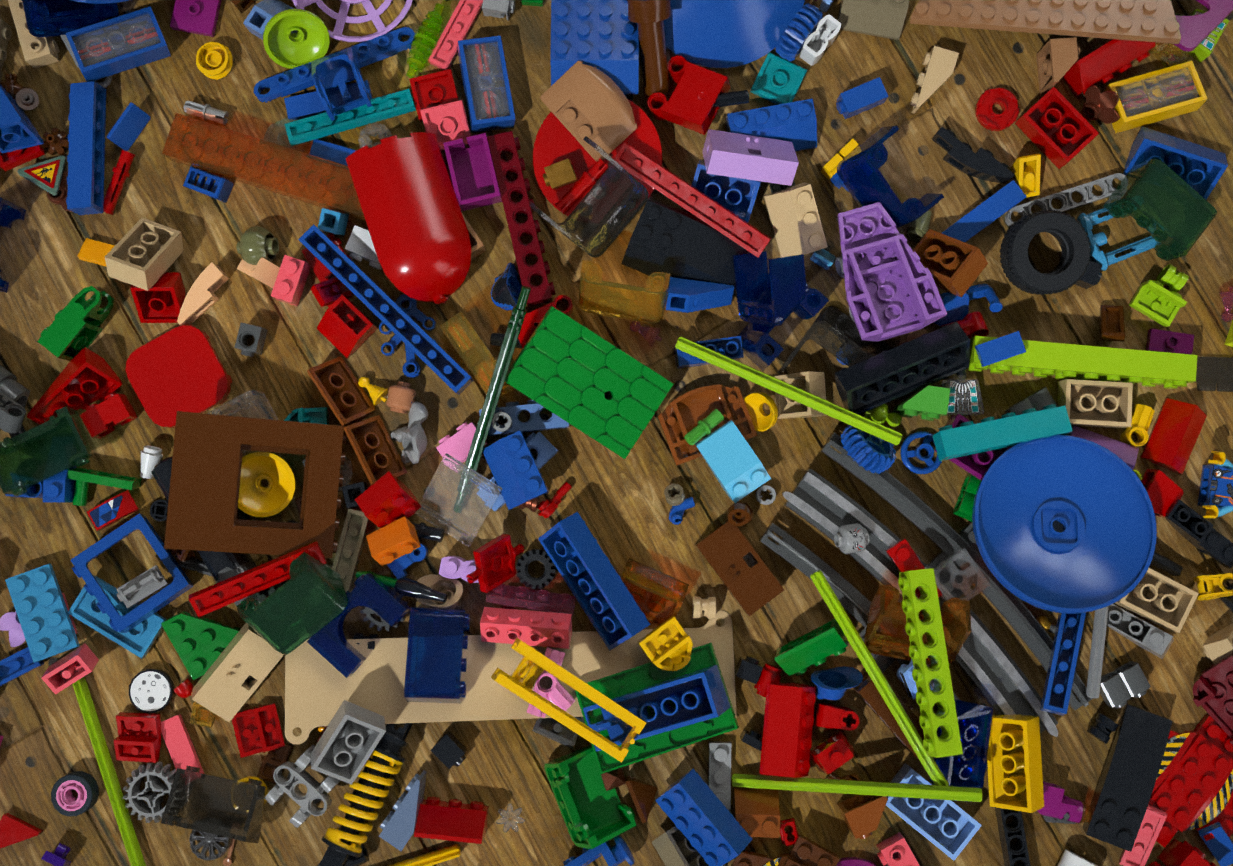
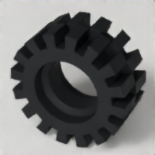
(526, 578)

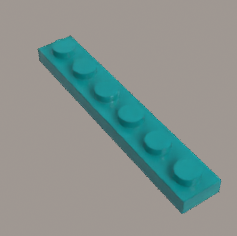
(321, 125)

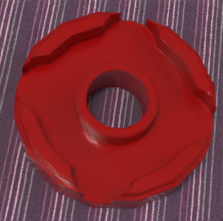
(994, 121)

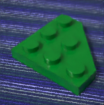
(198, 640)

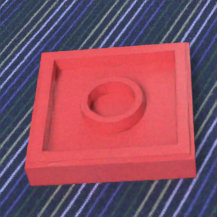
(447, 122)

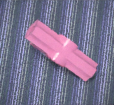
(556, 692)

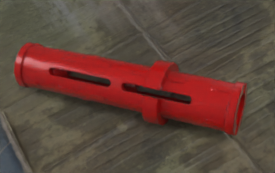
(121, 173)
(589, 178)

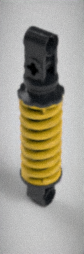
(365, 798)

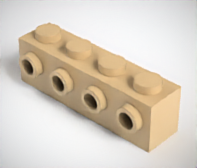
(36, 50)

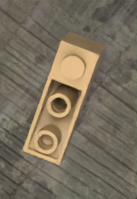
(938, 69)

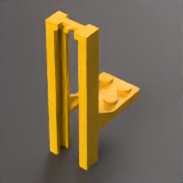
(527, 673)

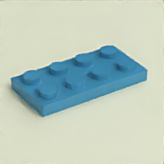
(42, 612)
(137, 640)

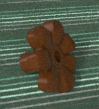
(55, 142)

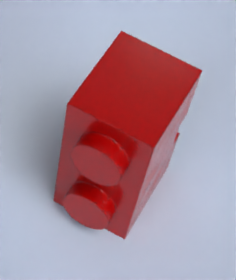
(104, 416)

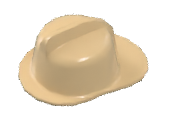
(451, 587)

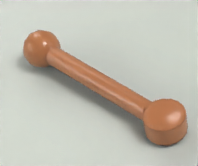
(228, 860)

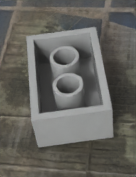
(348, 742)

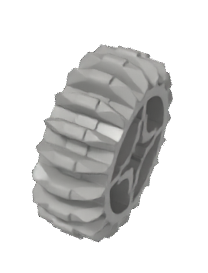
(154, 772)

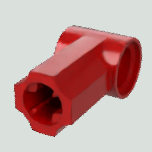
(973, 325)

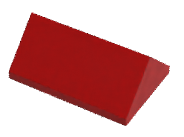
(1174, 435)

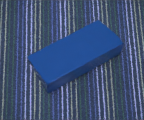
(128, 127)

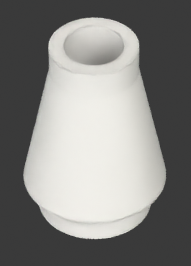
(149, 459)

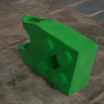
(76, 324)

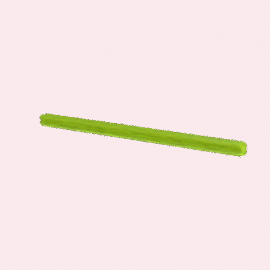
(788, 390)
(877, 677)
(108, 773)
(858, 787)

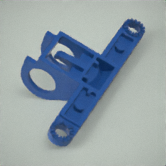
(336, 71)

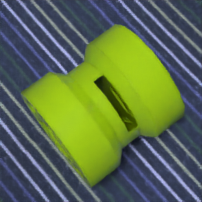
(1173, 279)

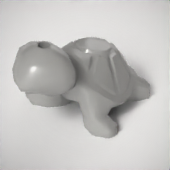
(413, 435)

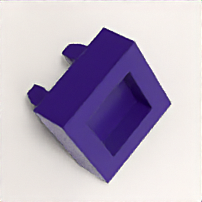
(58, 857)

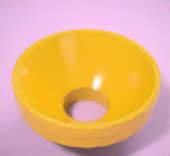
(754, 404)

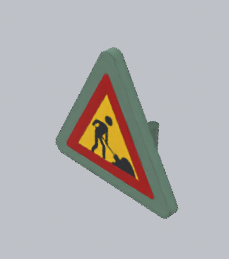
(45, 174)

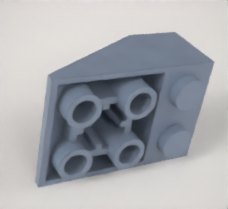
(401, 824)

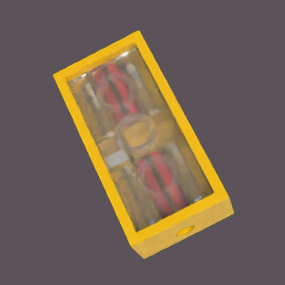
(1157, 96)

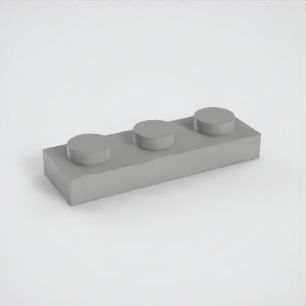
(720, 771)

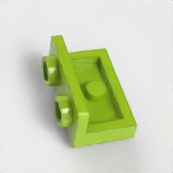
(1157, 302)

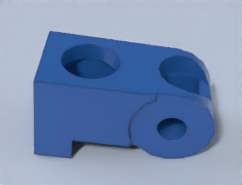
(400, 564)

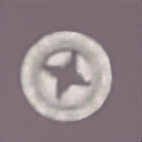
(373, 130)

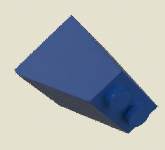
(15, 127)

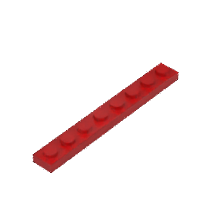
(692, 199)

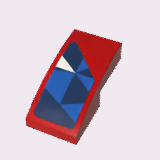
(112, 510)

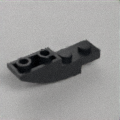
(978, 164)
(1200, 533)

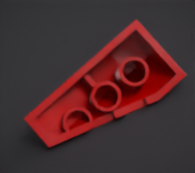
(77, 386)

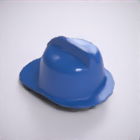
(834, 682)

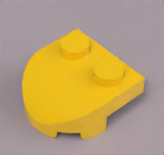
(668, 646)

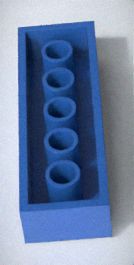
(593, 581)

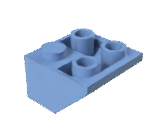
(262, 13)

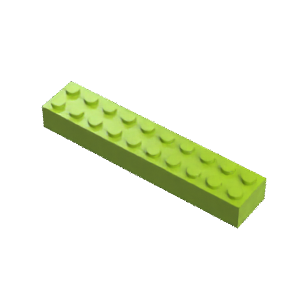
(1093, 362)

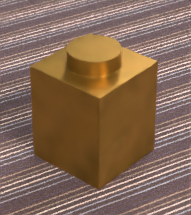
(559, 174)

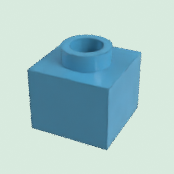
(333, 221)

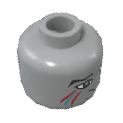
(851, 538)

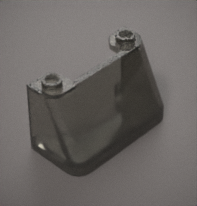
(215, 805)

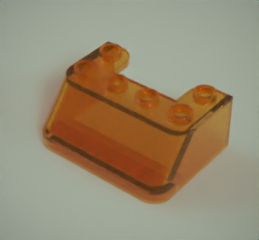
(887, 622)

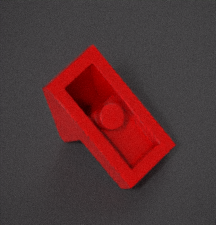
(329, 291)

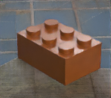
(950, 261)

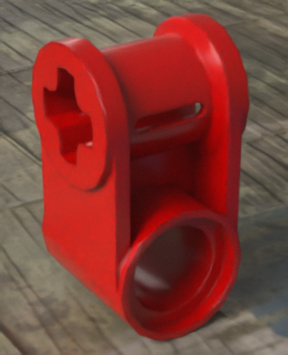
(832, 717)

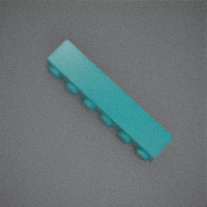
(1002, 432)

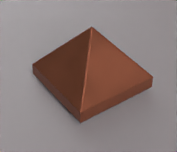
(613, 779)

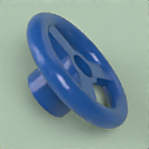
(928, 437)

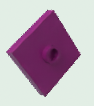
(196, 16)

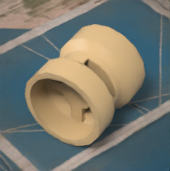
(704, 607)

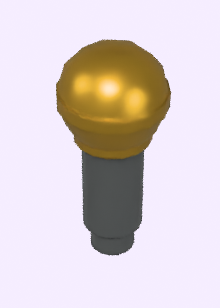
(1046, 624)

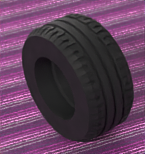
(1074, 249)

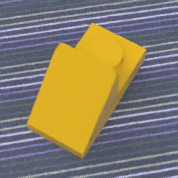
(1028, 174)

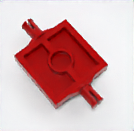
(495, 563)

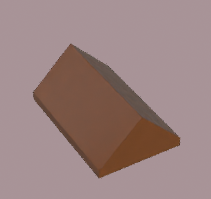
(341, 391)
(375, 449)

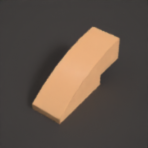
(201, 294)

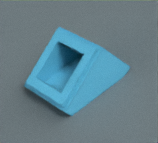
(823, 258)

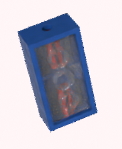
(118, 44)
(486, 84)

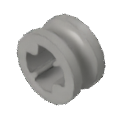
(507, 425)
(767, 501)

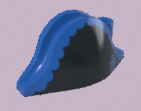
(506, 288)

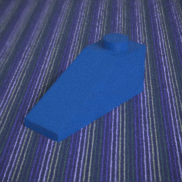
(59, 488)

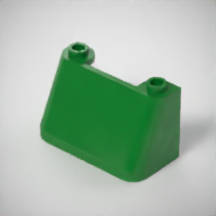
(586, 806)

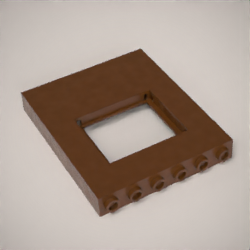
(208, 484)

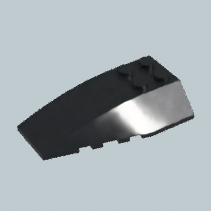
(680, 244)

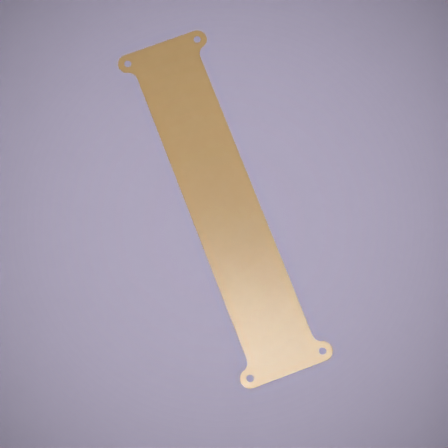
(318, 689)

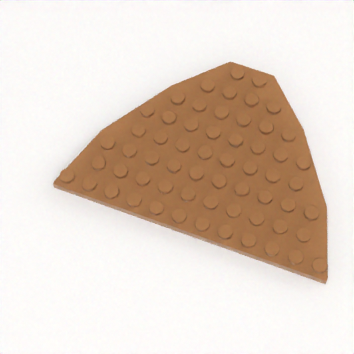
(1083, 18)

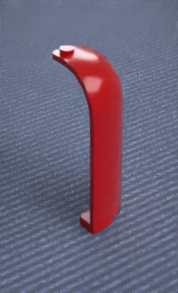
(413, 215)

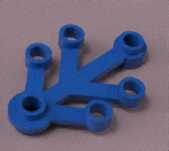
(394, 342)

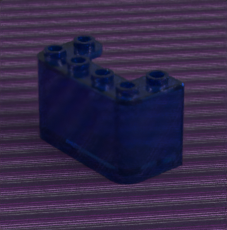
(436, 655)

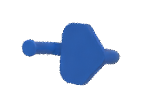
(958, 307)

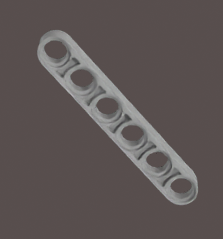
(1066, 199)

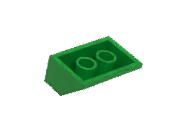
(811, 648)

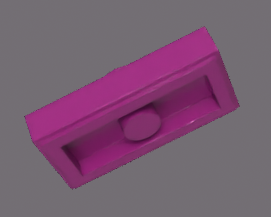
(1169, 341)

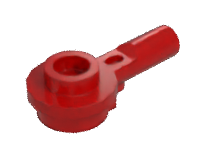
(547, 507)

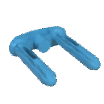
(1100, 239)

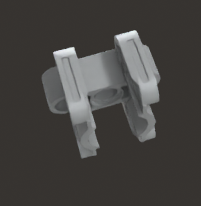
(289, 785)

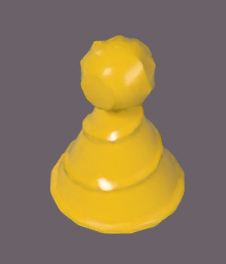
(376, 393)

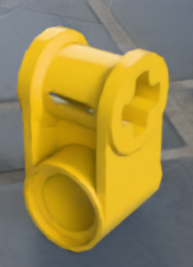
(1214, 586)

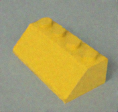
(1015, 763)

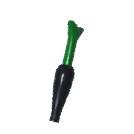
(408, 587)

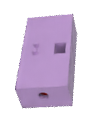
(750, 157)

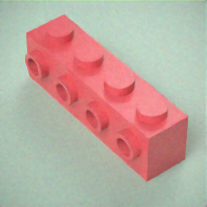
(531, 627)
(896, 852)

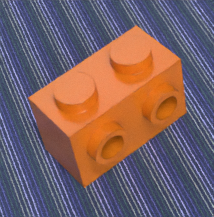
(393, 541)

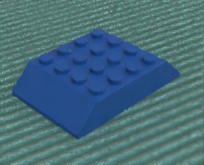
(597, 36)

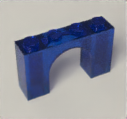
(331, 640)

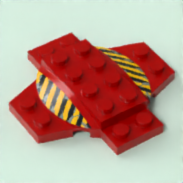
(1195, 781)

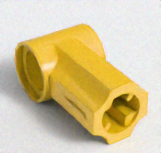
(1141, 420)

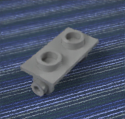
(141, 586)

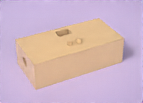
(236, 674)

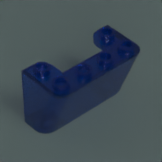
(755, 336)

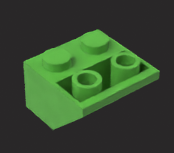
(928, 402)

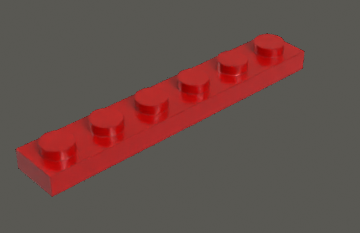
(250, 581)

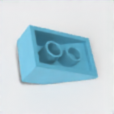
(733, 461)

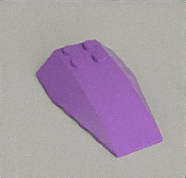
(883, 277)

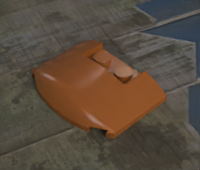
(696, 405)

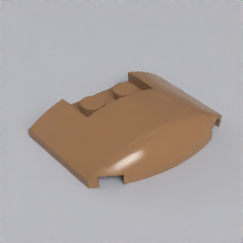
(591, 107)

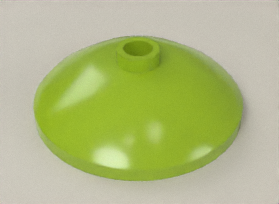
(296, 48)

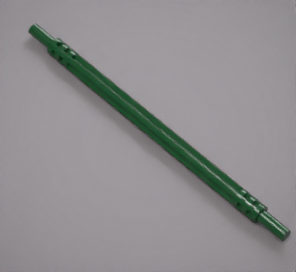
(498, 379)

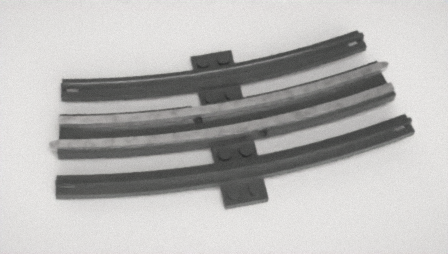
(981, 654)

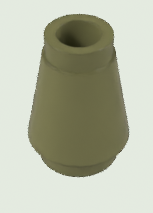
(919, 227)

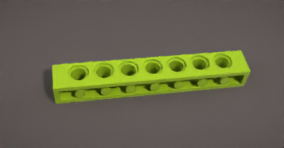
(939, 672)

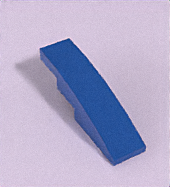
(986, 212)

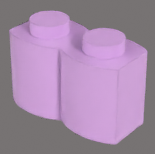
(456, 567)

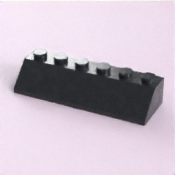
(904, 369)

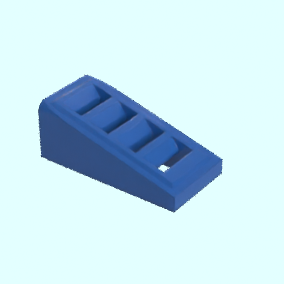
(221, 188)

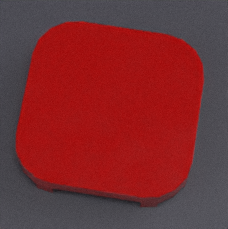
(178, 375)

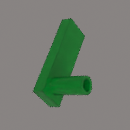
(85, 476)

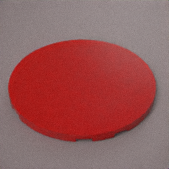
(557, 144)

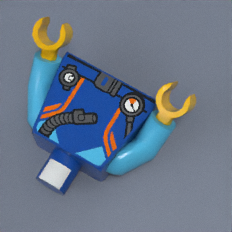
(1216, 486)

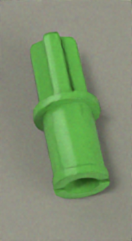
(704, 427)

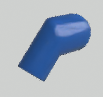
(676, 512)

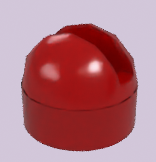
(184, 689)

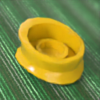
(214, 60)

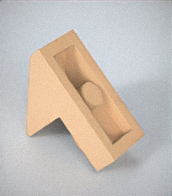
(264, 271)

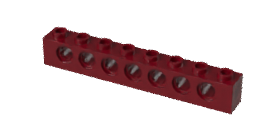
(499, 145)

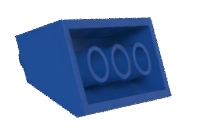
(785, 122)
(1192, 162)

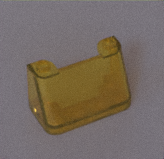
(620, 299)

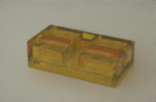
(472, 350)

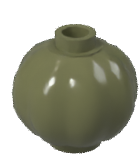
(257, 243)

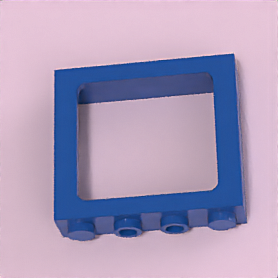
(125, 623)

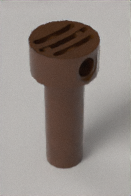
(651, 31)

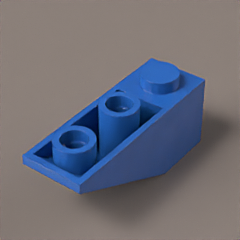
(694, 295)
(728, 346)

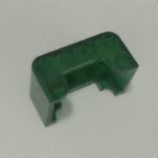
(1163, 207)

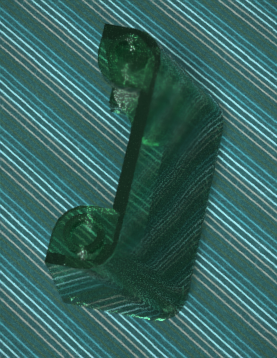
(43, 452)
(297, 607)

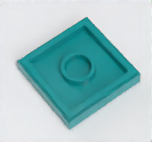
(778, 80)

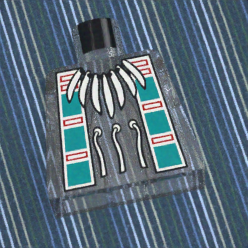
(964, 395)

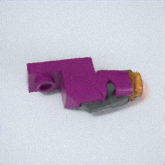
(1061, 808)

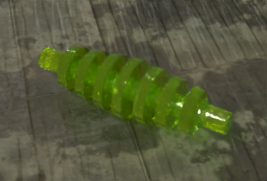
(425, 40)

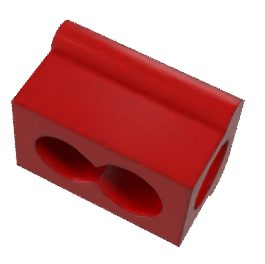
(784, 834)

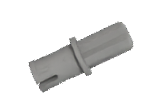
(206, 112)

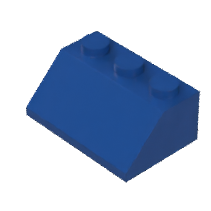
(732, 193)
(515, 470)

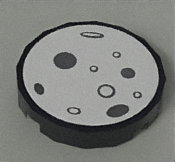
(151, 690)

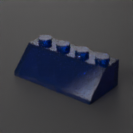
(974, 730)

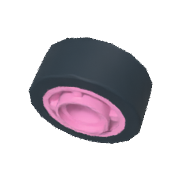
(63, 798)

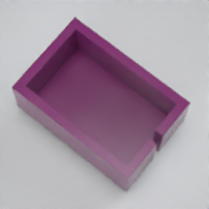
(472, 172)

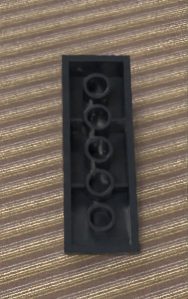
(1128, 778)

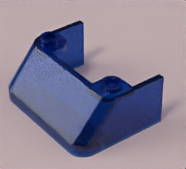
(868, 186)
(769, 296)

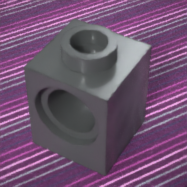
(244, 333)

